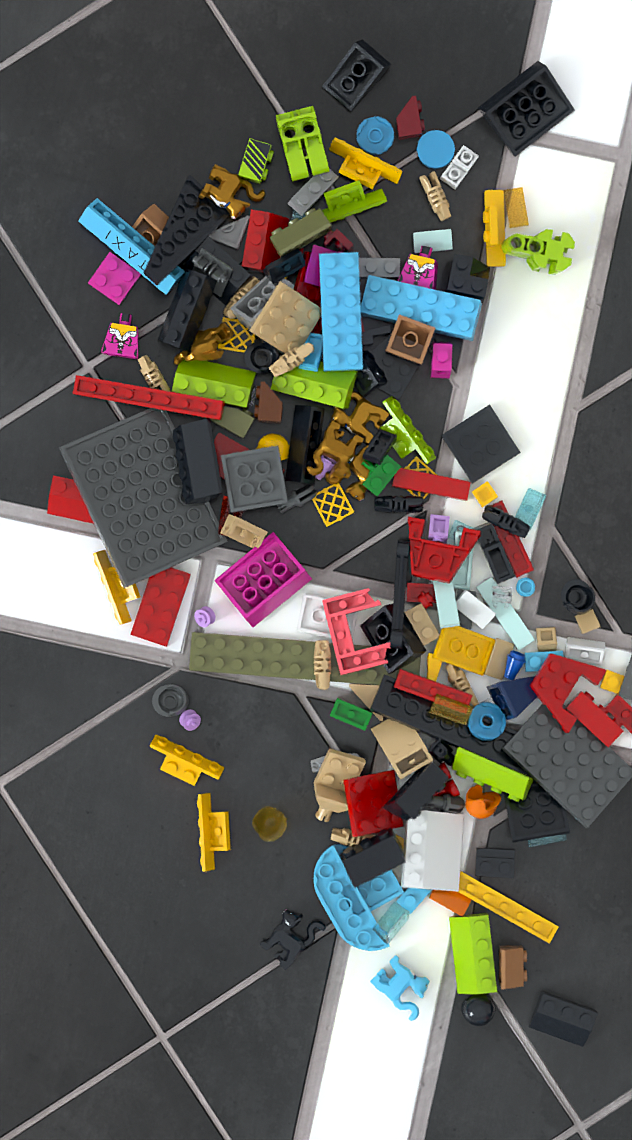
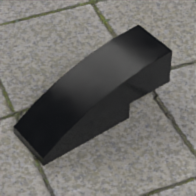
(494, 553)

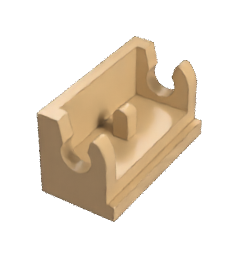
(243, 531)

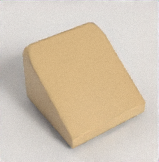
(587, 622)
(546, 639)

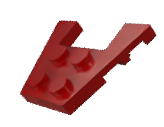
(435, 559)
(556, 682)

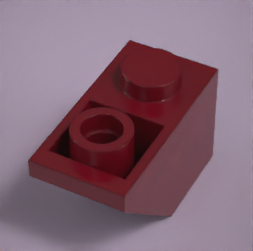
(409, 121)

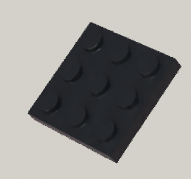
(480, 444)
(536, 815)

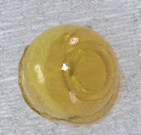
(269, 824)

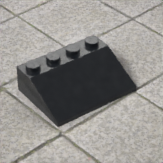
(526, 108)

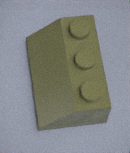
(300, 232)

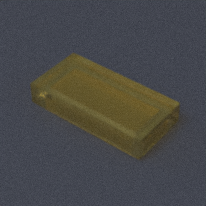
(516, 207)
(451, 709)

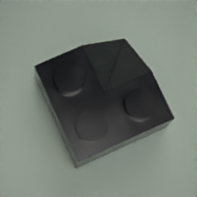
(468, 277)

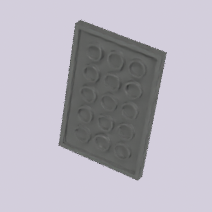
(570, 765)

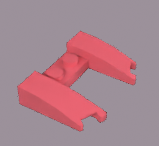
(336, 611)

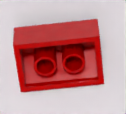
(258, 247)
(67, 501)

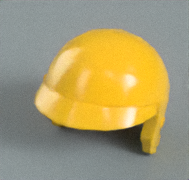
(274, 440)

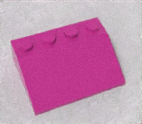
(263, 579)

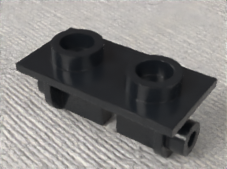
(442, 752)

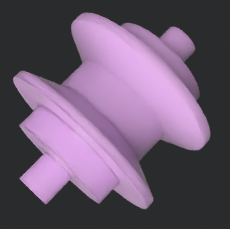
(204, 616)
(190, 720)

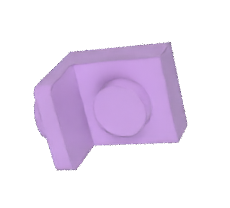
(438, 528)

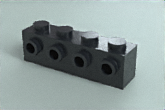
(306, 422)

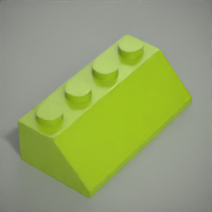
(215, 382)
(324, 387)
(491, 773)
(473, 954)

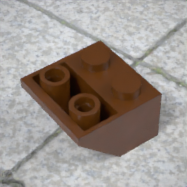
(269, 406)

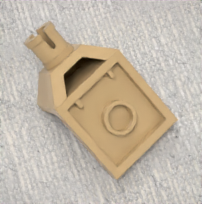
(330, 784)

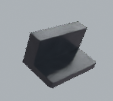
(285, 266)

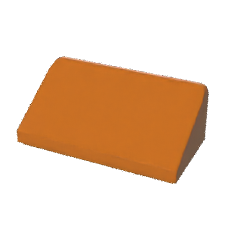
(452, 900)

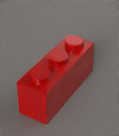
(595, 718)

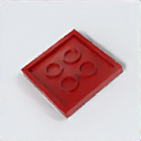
(366, 800)

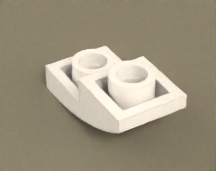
(459, 167)

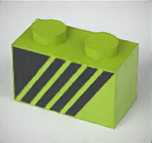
(255, 161)

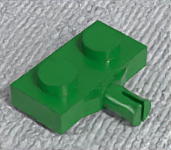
(379, 474)

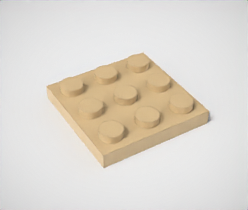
(286, 319)

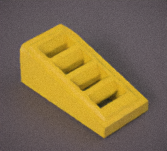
(433, 667)

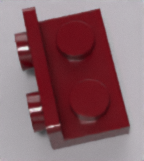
(342, 243)

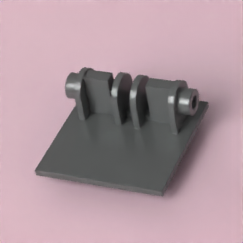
(214, 268)

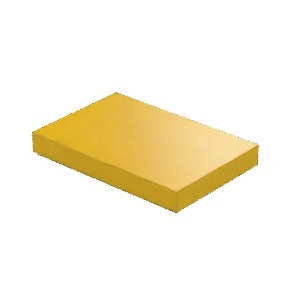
(464, 649)

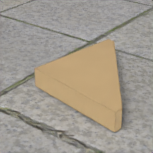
(366, 694)

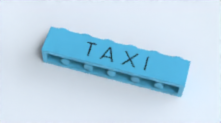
(124, 241)

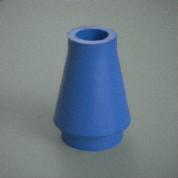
(514, 663)

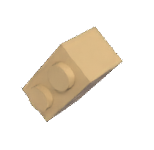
(422, 624)

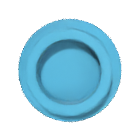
(525, 587)

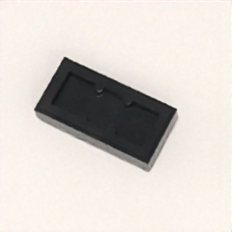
(379, 446)

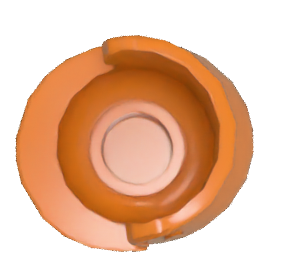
(481, 804)

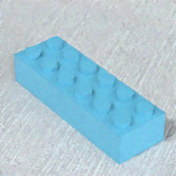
(340, 311)
(444, 311)

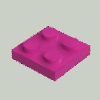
(114, 278)

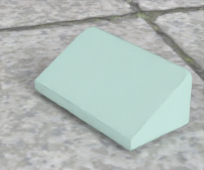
(437, 240)

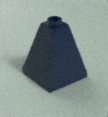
(512, 696)

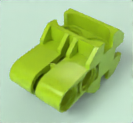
(312, 142)
(545, 250)

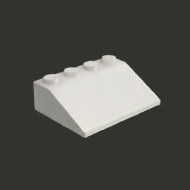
(433, 851)

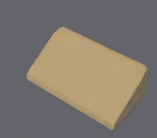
(498, 658)

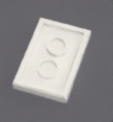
(313, 617)

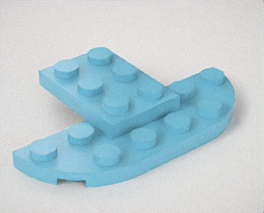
(350, 906)

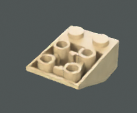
(402, 747)

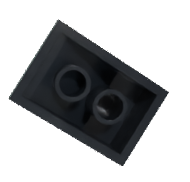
(356, 74)

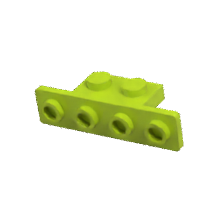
(350, 200)
(407, 436)

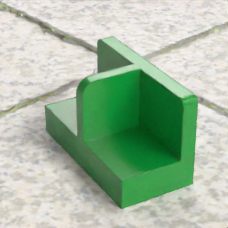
(351, 714)

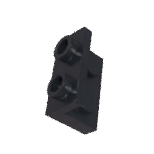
(370, 376)

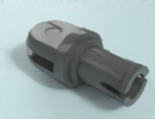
(298, 498)
(448, 803)

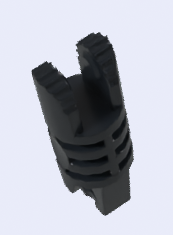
(400, 504)
(504, 520)

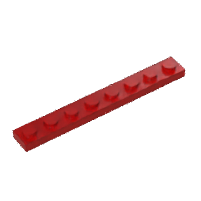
(148, 397)

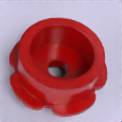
(426, 599)

